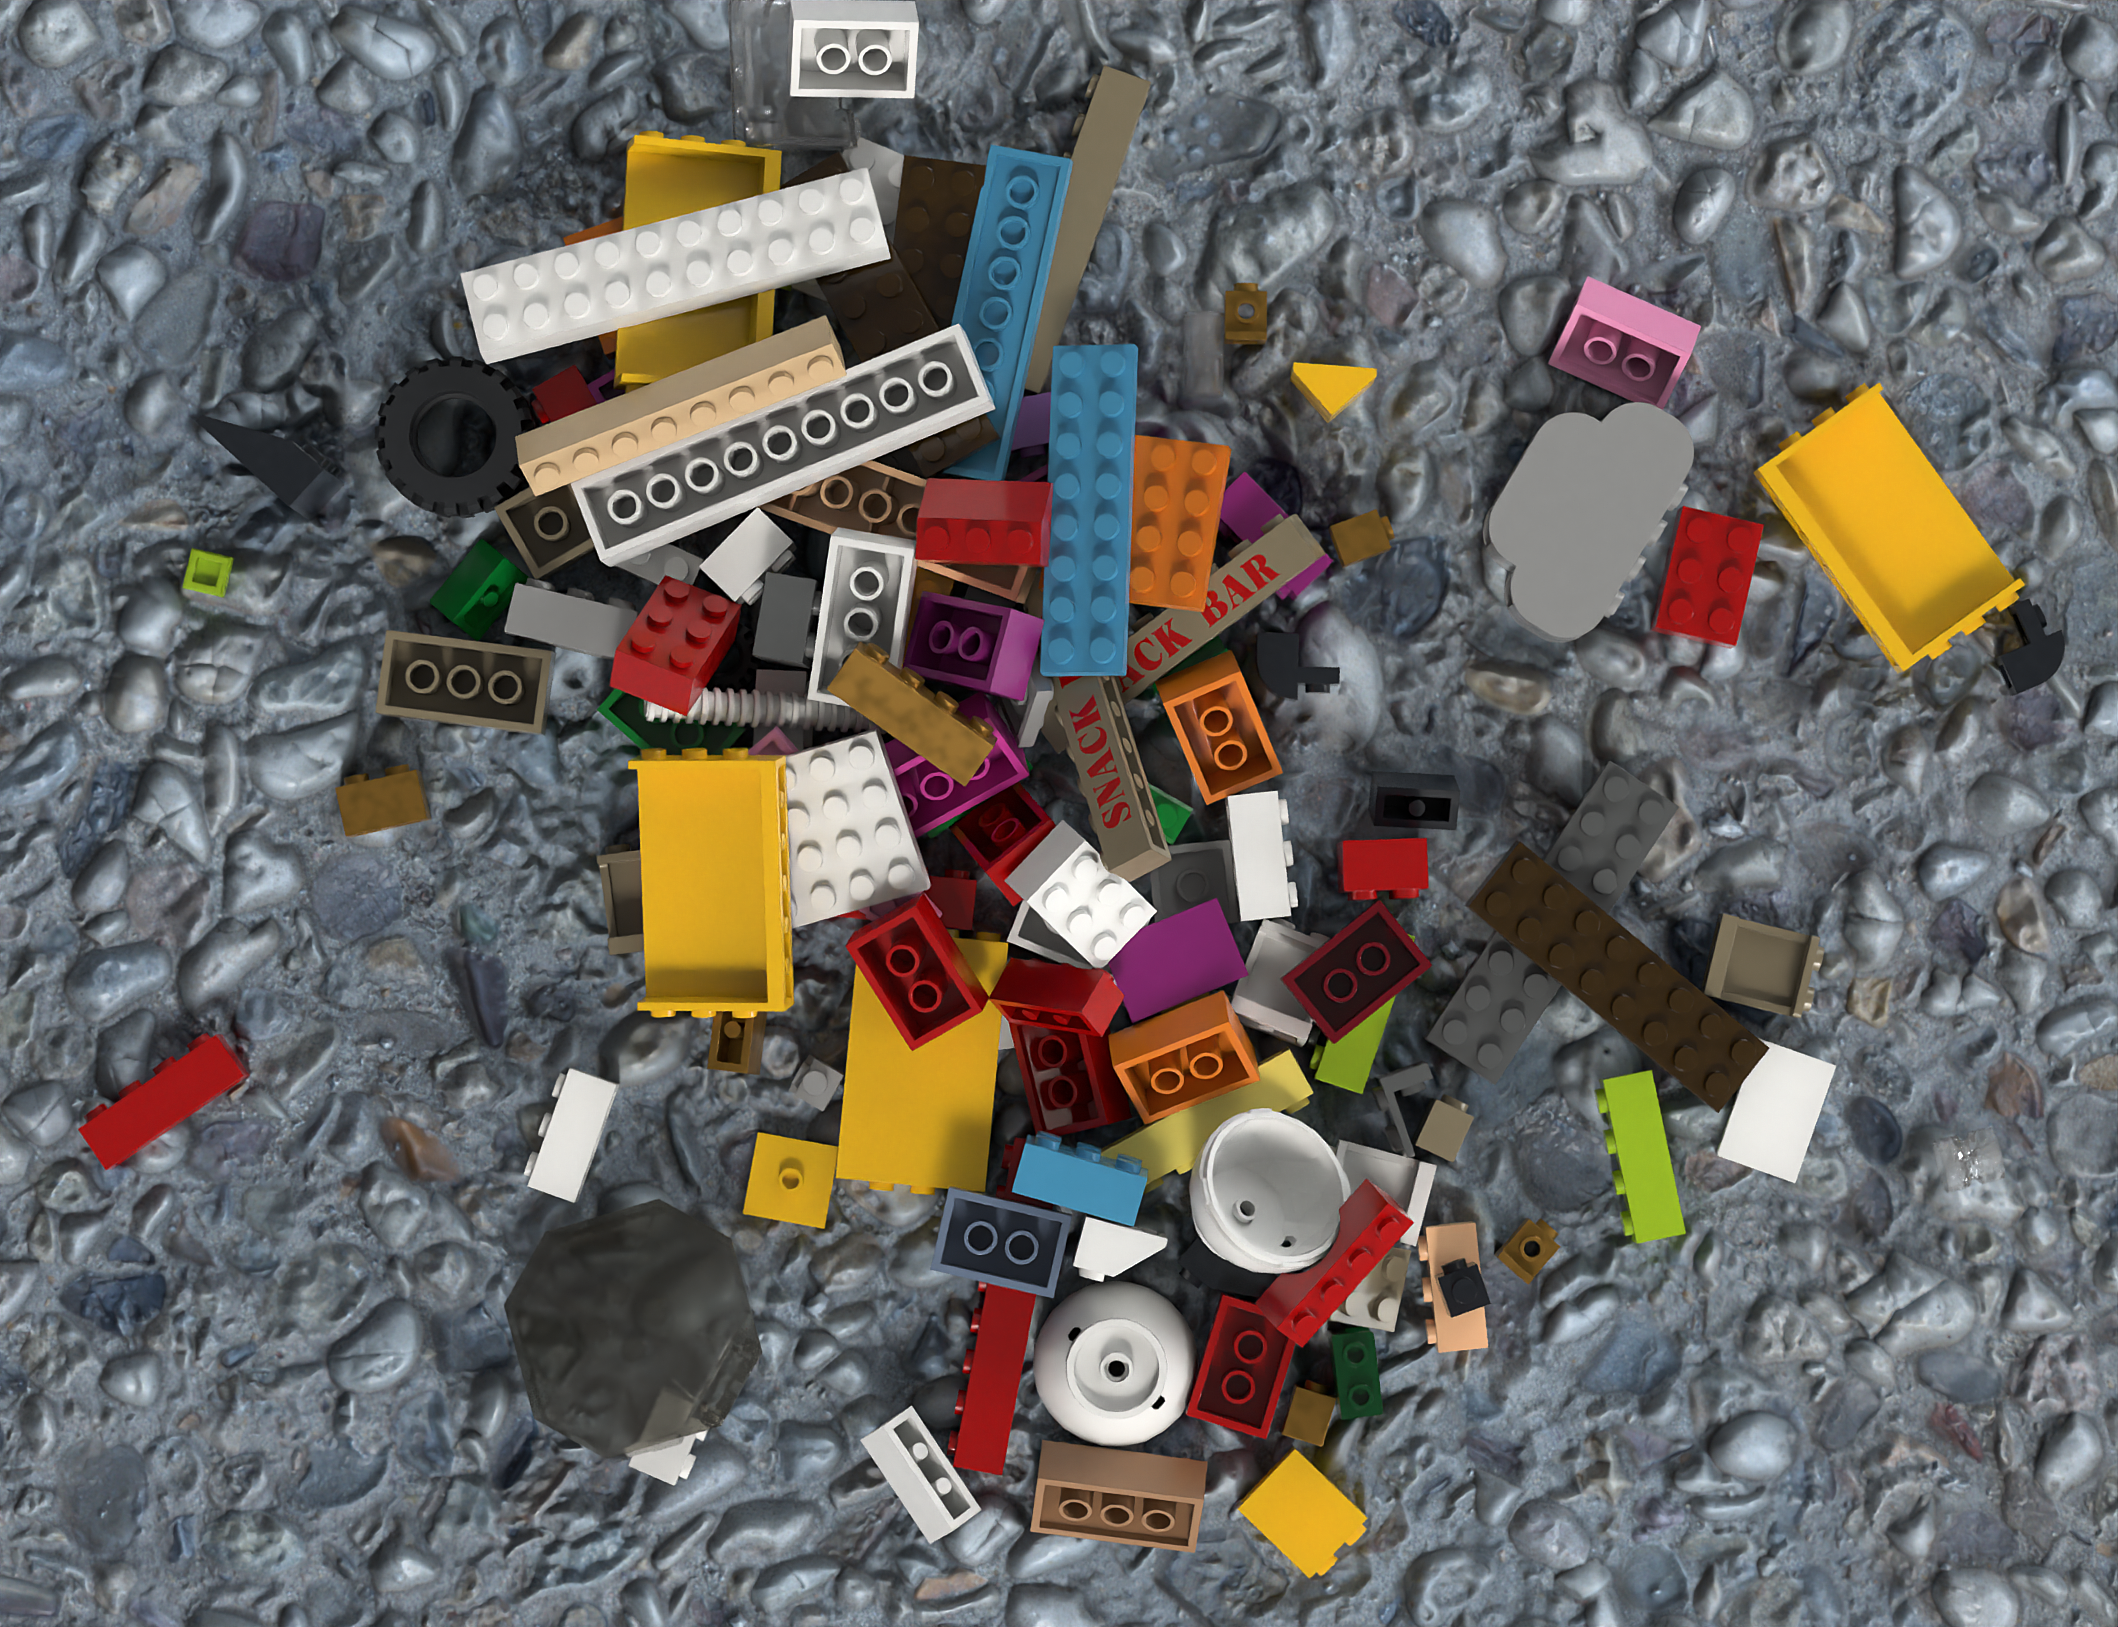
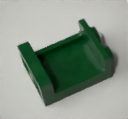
(1355, 1372)

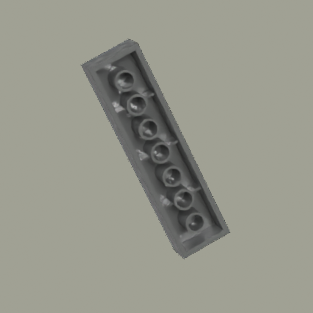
(1503, 988)

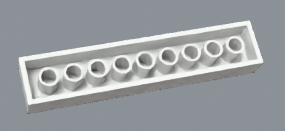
(675, 265)
(783, 446)

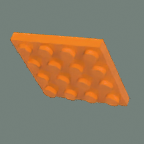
(1174, 520)

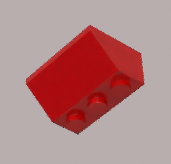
(985, 522)
(1068, 1079)

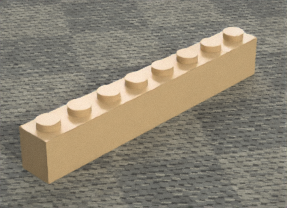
(680, 405)

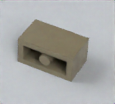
(1443, 1127)

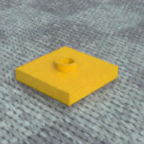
(791, 1180)

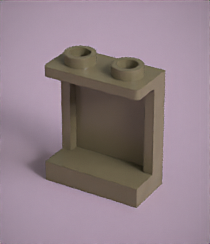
(622, 898)
(1761, 966)

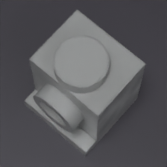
(816, 1082)

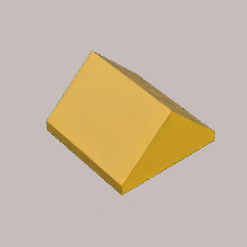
(1331, 386)

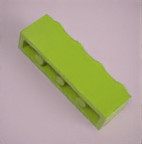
(1351, 1058)
(1641, 1156)

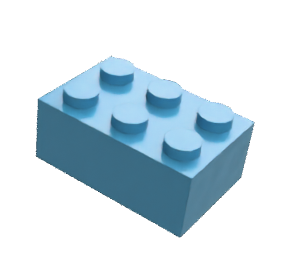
(1081, 1178)

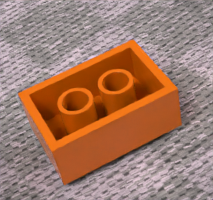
(1218, 727)
(1183, 1057)

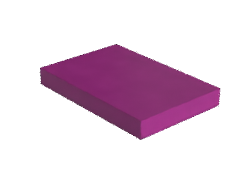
(1177, 960)

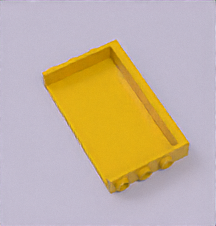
(673, 180)
(1886, 529)
(715, 882)
(925, 1110)

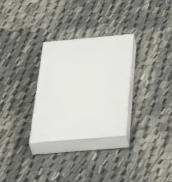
(1776, 1112)

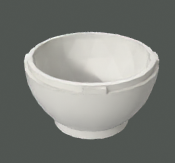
(1281, 1180)
(1123, 1325)

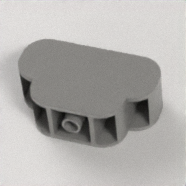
(1583, 513)

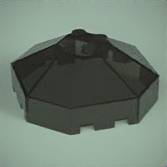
(633, 1329)

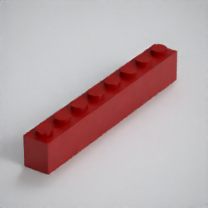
(997, 1358)

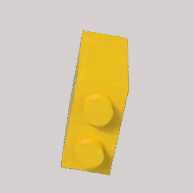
(1303, 1513)

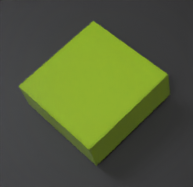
(208, 572)

